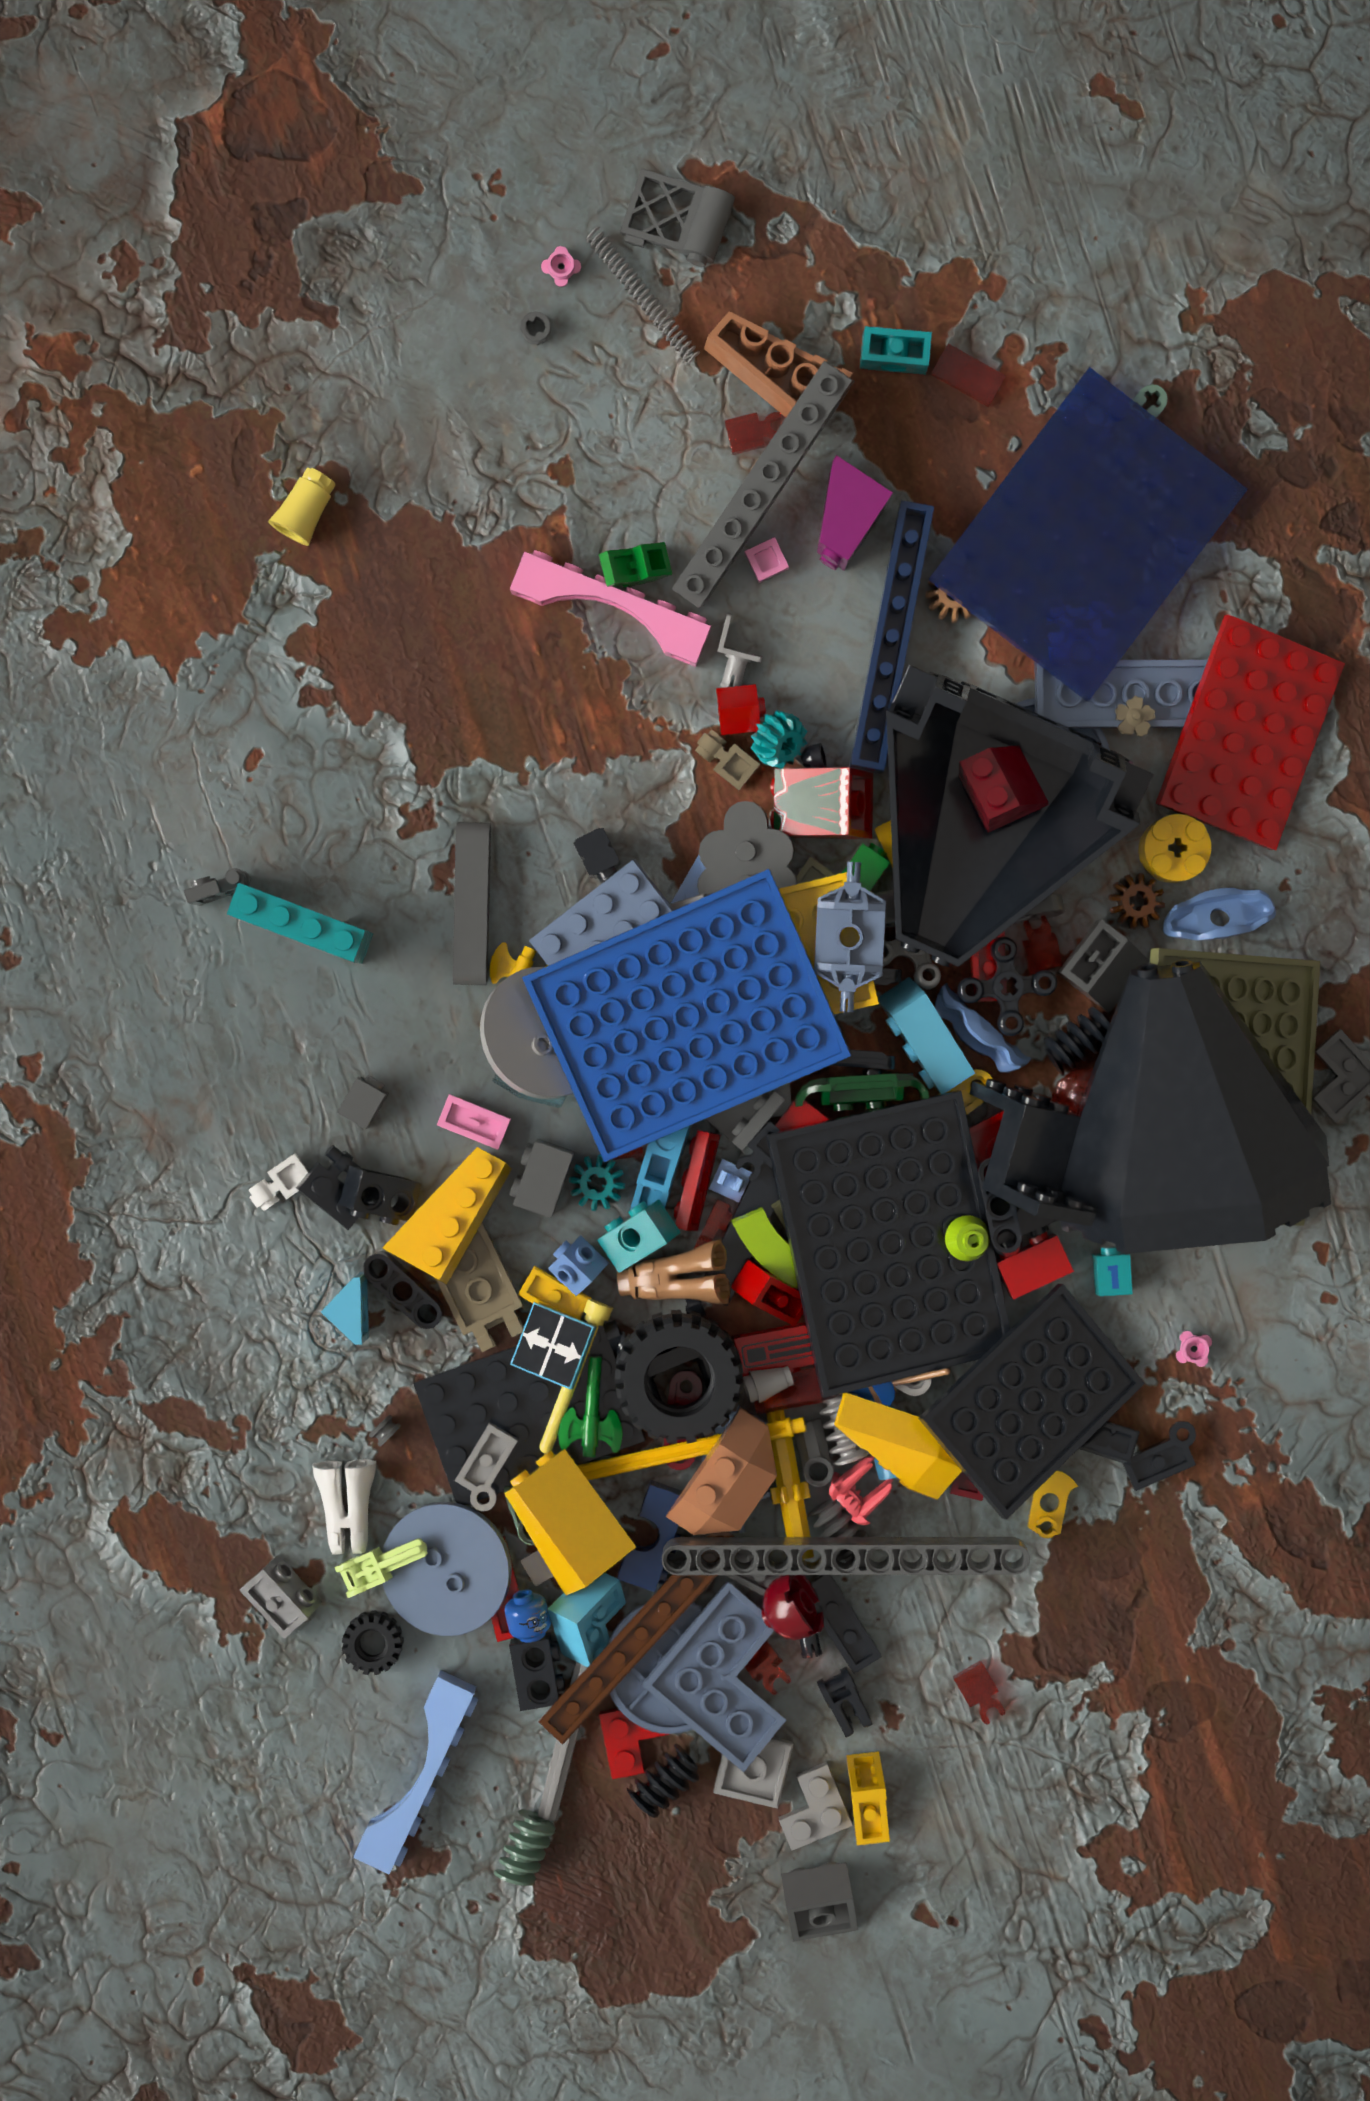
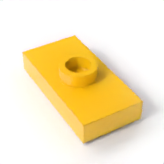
(549, 1291)

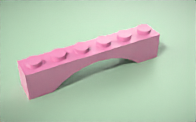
(547, 583)

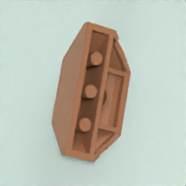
(728, 1479)

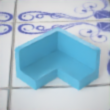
(582, 1617)

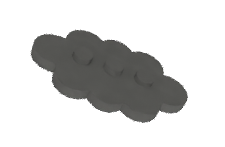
(745, 850)

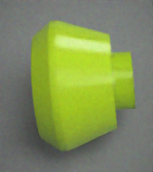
(960, 1242)

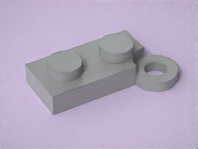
(485, 1464)

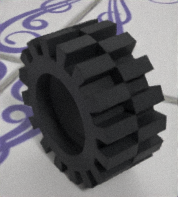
(367, 1662)

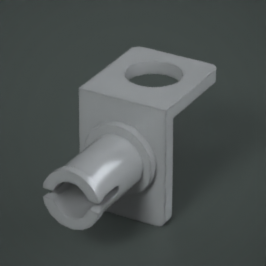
(736, 660)

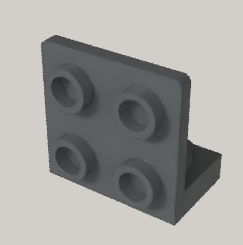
(746, 1119)

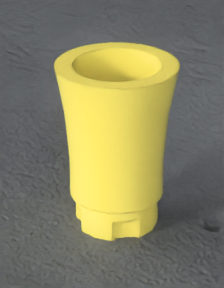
(303, 506)

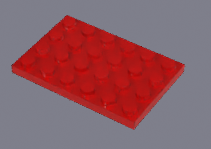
(1250, 732)

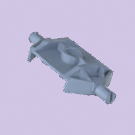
(853, 908)

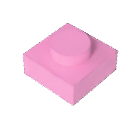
(766, 560)

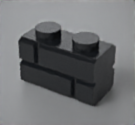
(597, 854)

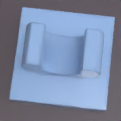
(730, 1180)

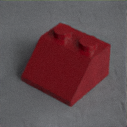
(1001, 785)

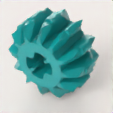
(779, 739)
(592, 1193)

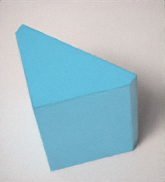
(350, 1310)

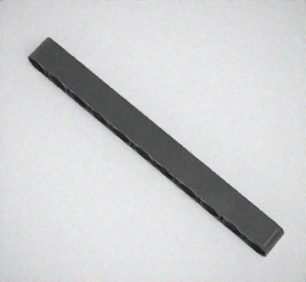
(860, 1564)

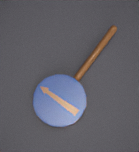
(886, 1392)

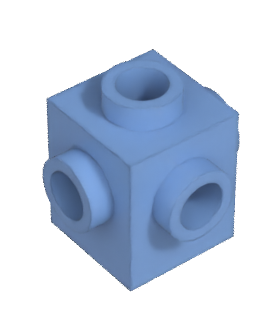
(577, 1264)

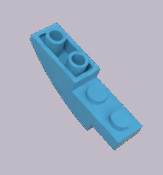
(660, 1168)

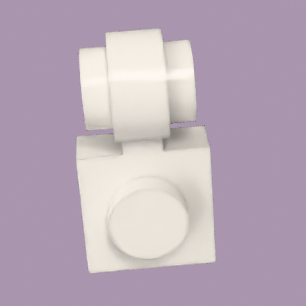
(286, 1179)

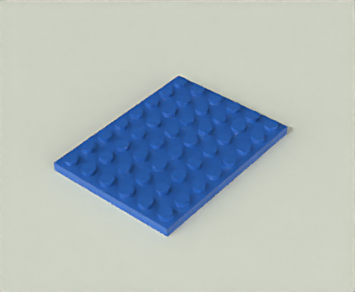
(687, 1015)

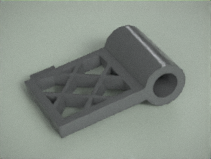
(704, 220)

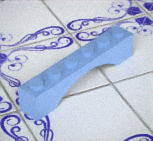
(386, 1833)

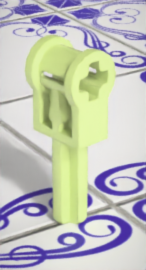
(376, 1567)

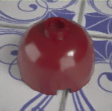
(791, 1607)

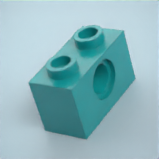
(895, 350)
(651, 1223)

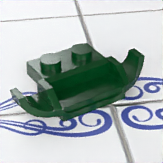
(859, 1089)

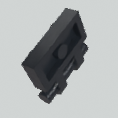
(326, 1189)

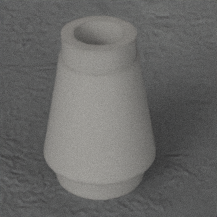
(766, 1383)

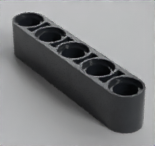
(758, 1193)

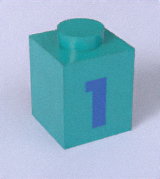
(1112, 1272)

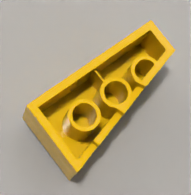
(451, 1216)

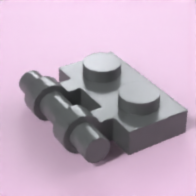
(208, 890)

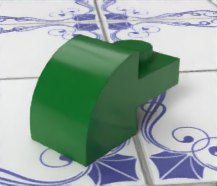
(635, 565)

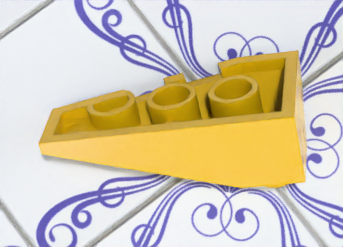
(898, 1444)

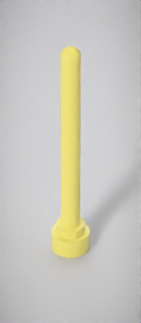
(595, 1315)

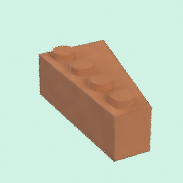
(764, 362)

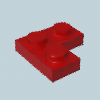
(622, 1743)

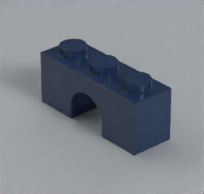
(644, 1563)

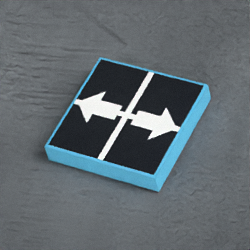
(553, 1345)

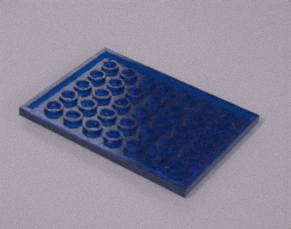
(1088, 534)

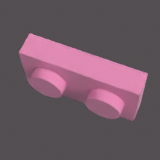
(473, 1121)

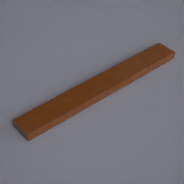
(626, 1650)

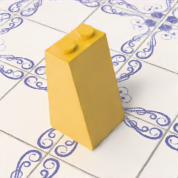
(568, 1521)

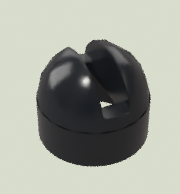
(814, 756)

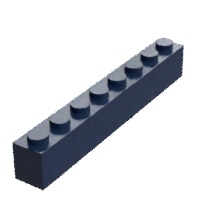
(891, 634)

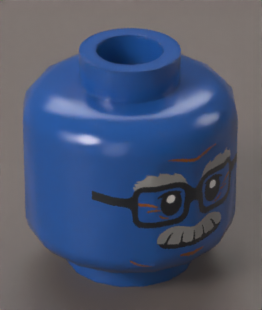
(527, 1616)

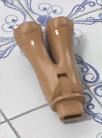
(658, 1277)

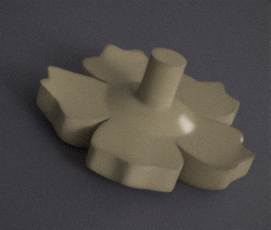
(1134, 717)

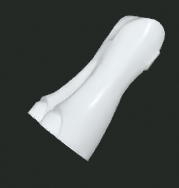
(359, 1480)

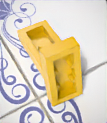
(868, 1798)

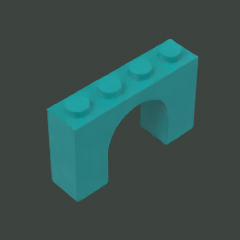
(300, 923)

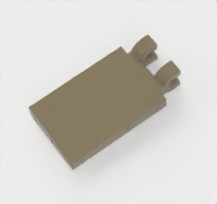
(482, 1292)

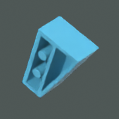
(925, 1036)

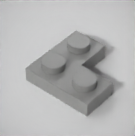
(824, 1811)

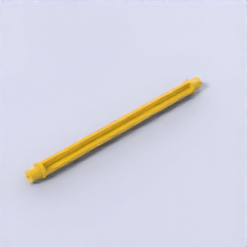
(678, 1451)

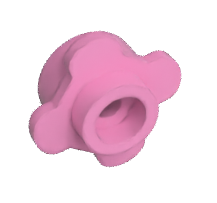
(558, 257)
(1202, 1343)

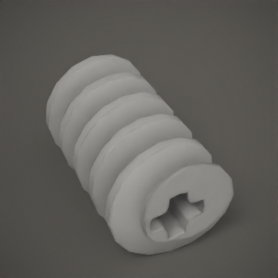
(845, 1446)

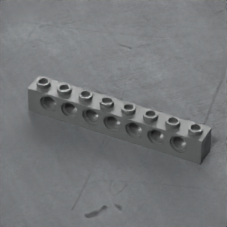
(763, 484)

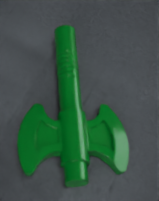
(591, 1428)

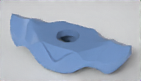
(1245, 910)
(978, 1033)

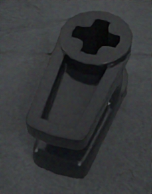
(842, 1689)

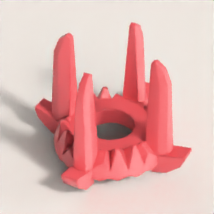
(844, 1488)

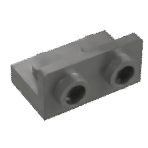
(281, 1596)

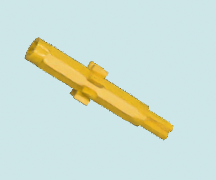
(789, 1489)

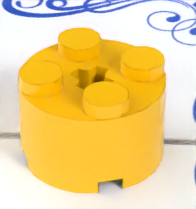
(1188, 834)

